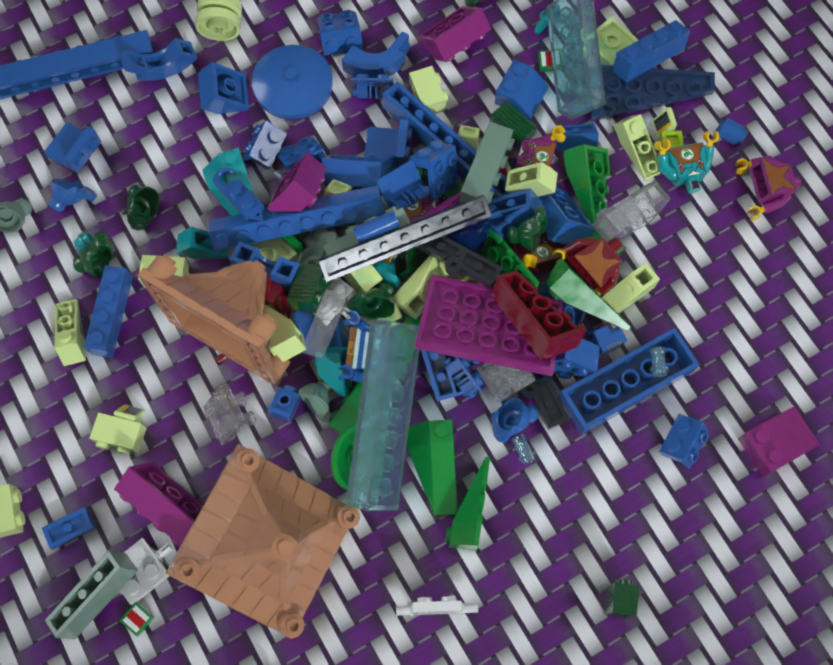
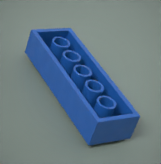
(626, 382)

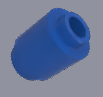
(731, 131)

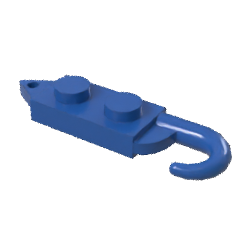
(239, 196)

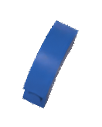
(383, 63)
(162, 64)

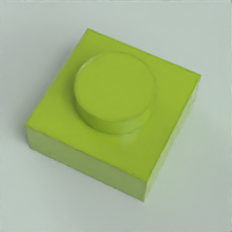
(675, 138)

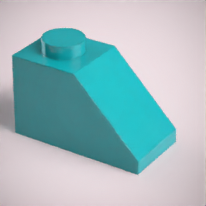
(197, 245)
(329, 372)

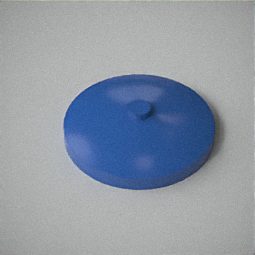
(292, 82)

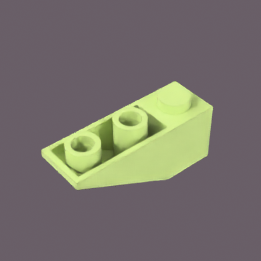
(638, 145)
(631, 288)
(413, 293)
(69, 333)
(287, 338)

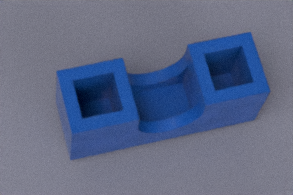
(281, 272)

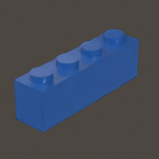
(651, 50)
(108, 312)

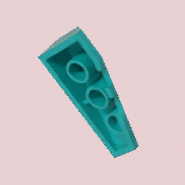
(227, 159)

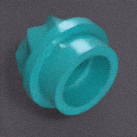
(83, 241)

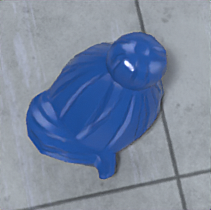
(68, 194)
(512, 418)

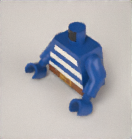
(356, 348)

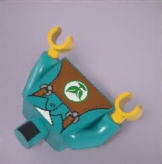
(686, 163)

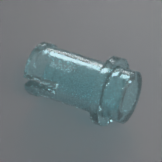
(659, 366)
(523, 449)

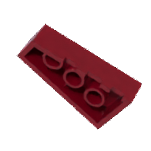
(535, 316)

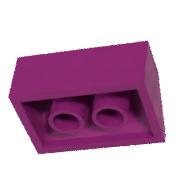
(455, 33)
(299, 186)

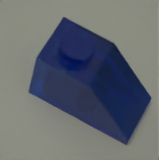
(472, 236)

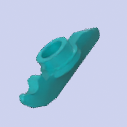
(543, 22)

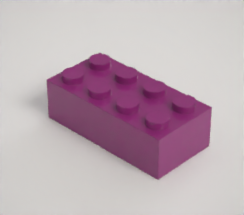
(159, 500)

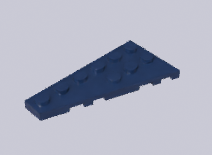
(651, 90)

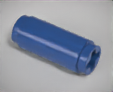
(376, 227)

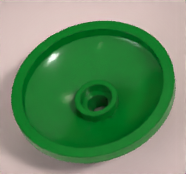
(342, 456)

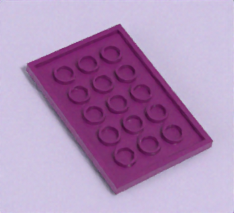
(469, 324)

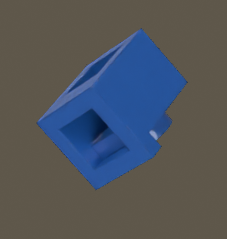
(288, 410)

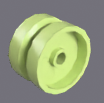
(219, 19)

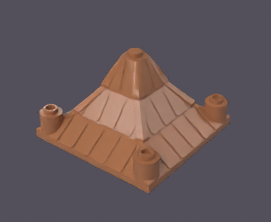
(220, 311)
(263, 542)

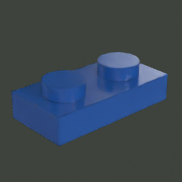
(68, 528)

